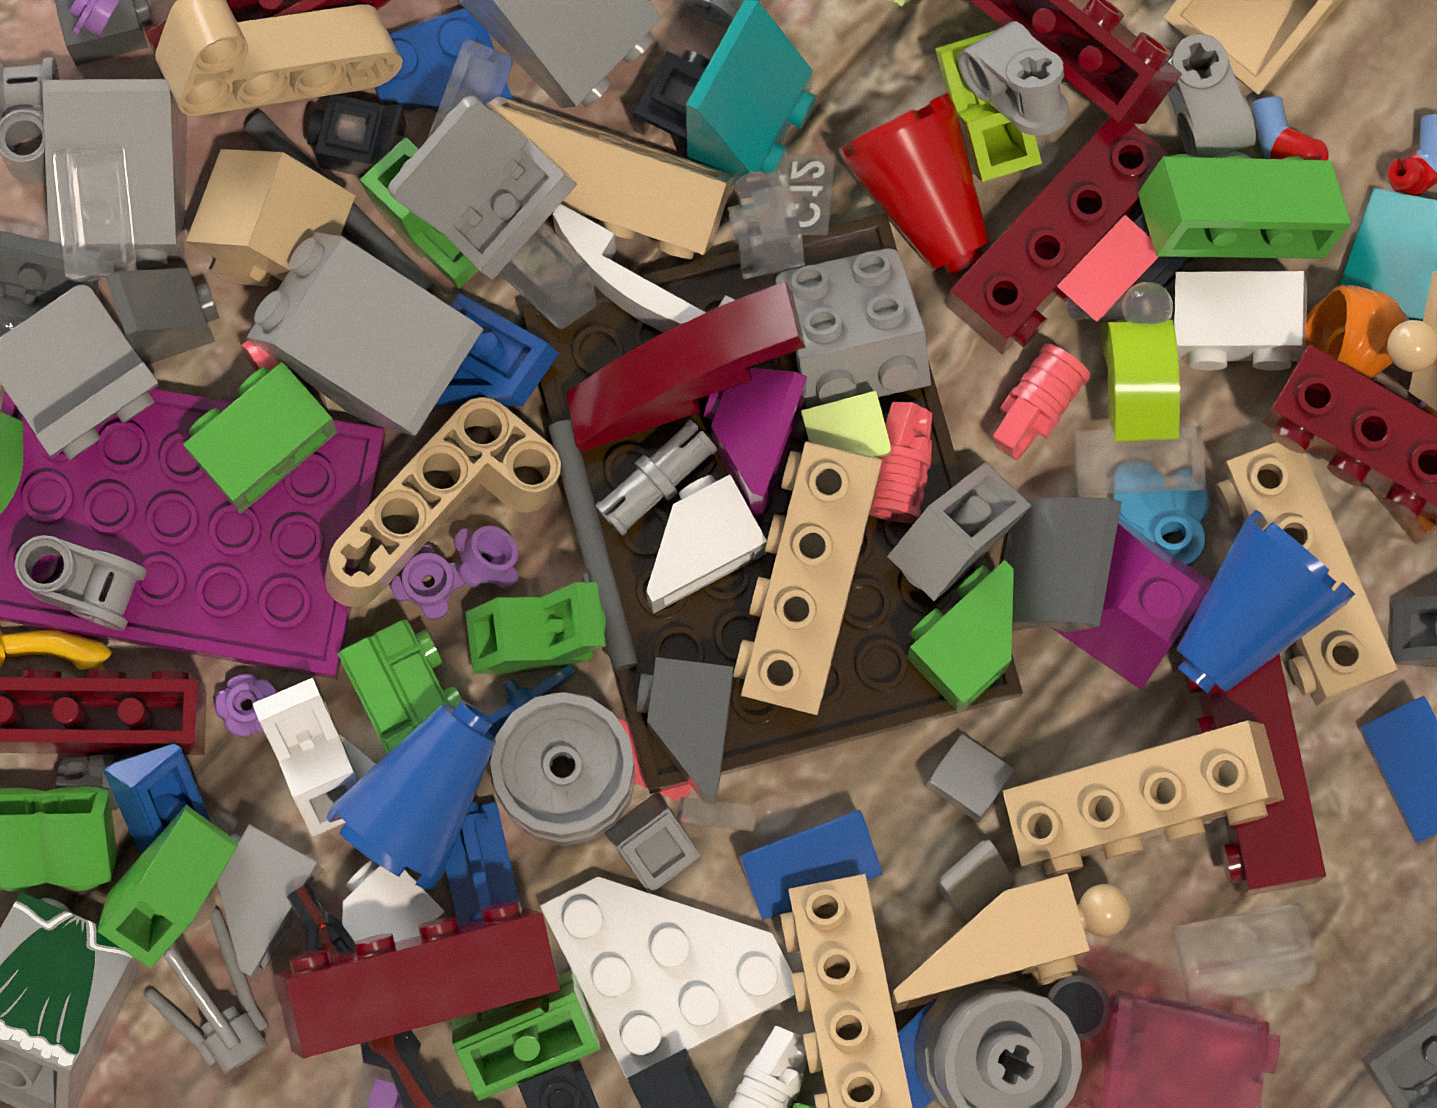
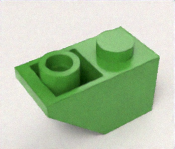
(972, 641)
(166, 887)

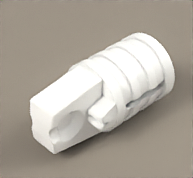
(774, 1073)

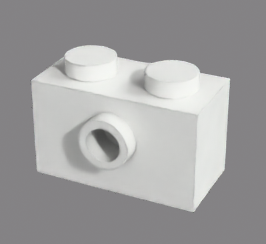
(1240, 318)

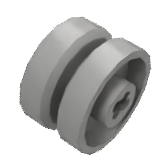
(570, 807)
(997, 1049)

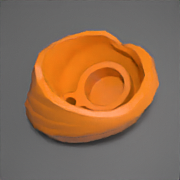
(1355, 327)

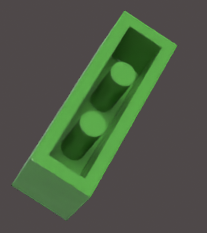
(1243, 207)

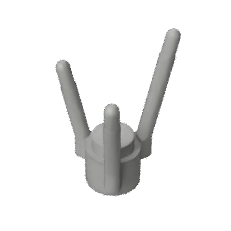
(230, 1036)

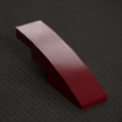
(683, 364)

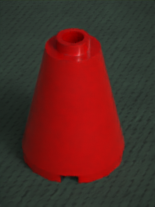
(924, 182)

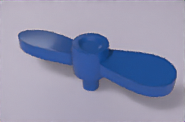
(521, 696)

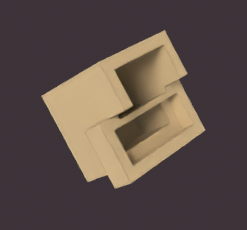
(261, 211)

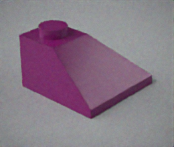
(755, 430)
(1143, 609)

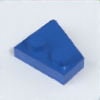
(429, 58)
(502, 362)

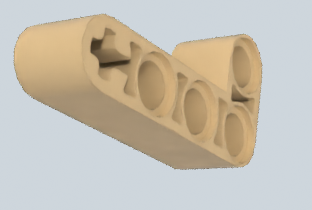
(239, 65)
(429, 506)

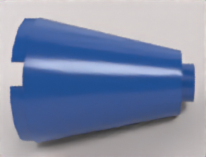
(1257, 606)
(419, 794)

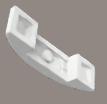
(626, 289)

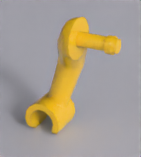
(68, 646)

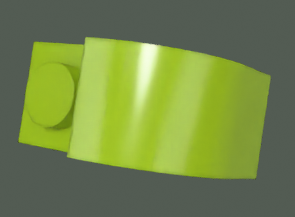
(990, 138)
(1142, 380)

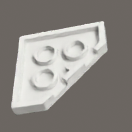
(663, 970)

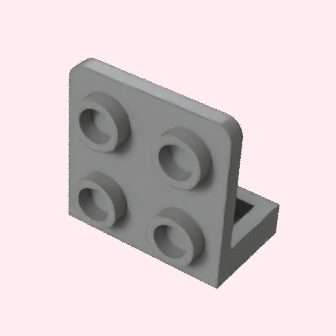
(481, 185)
(858, 327)
(73, 372)

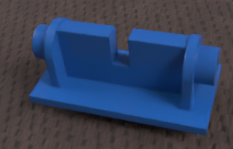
(480, 865)

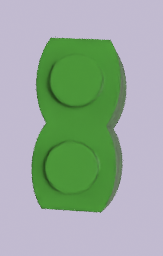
(56, 838)

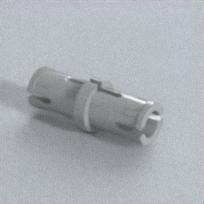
(656, 477)

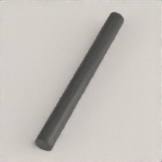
(357, 223)
(593, 544)

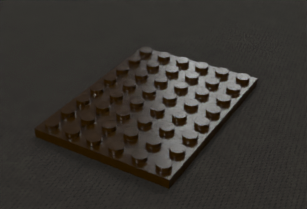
(870, 678)

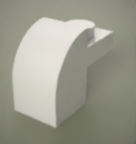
(307, 751)

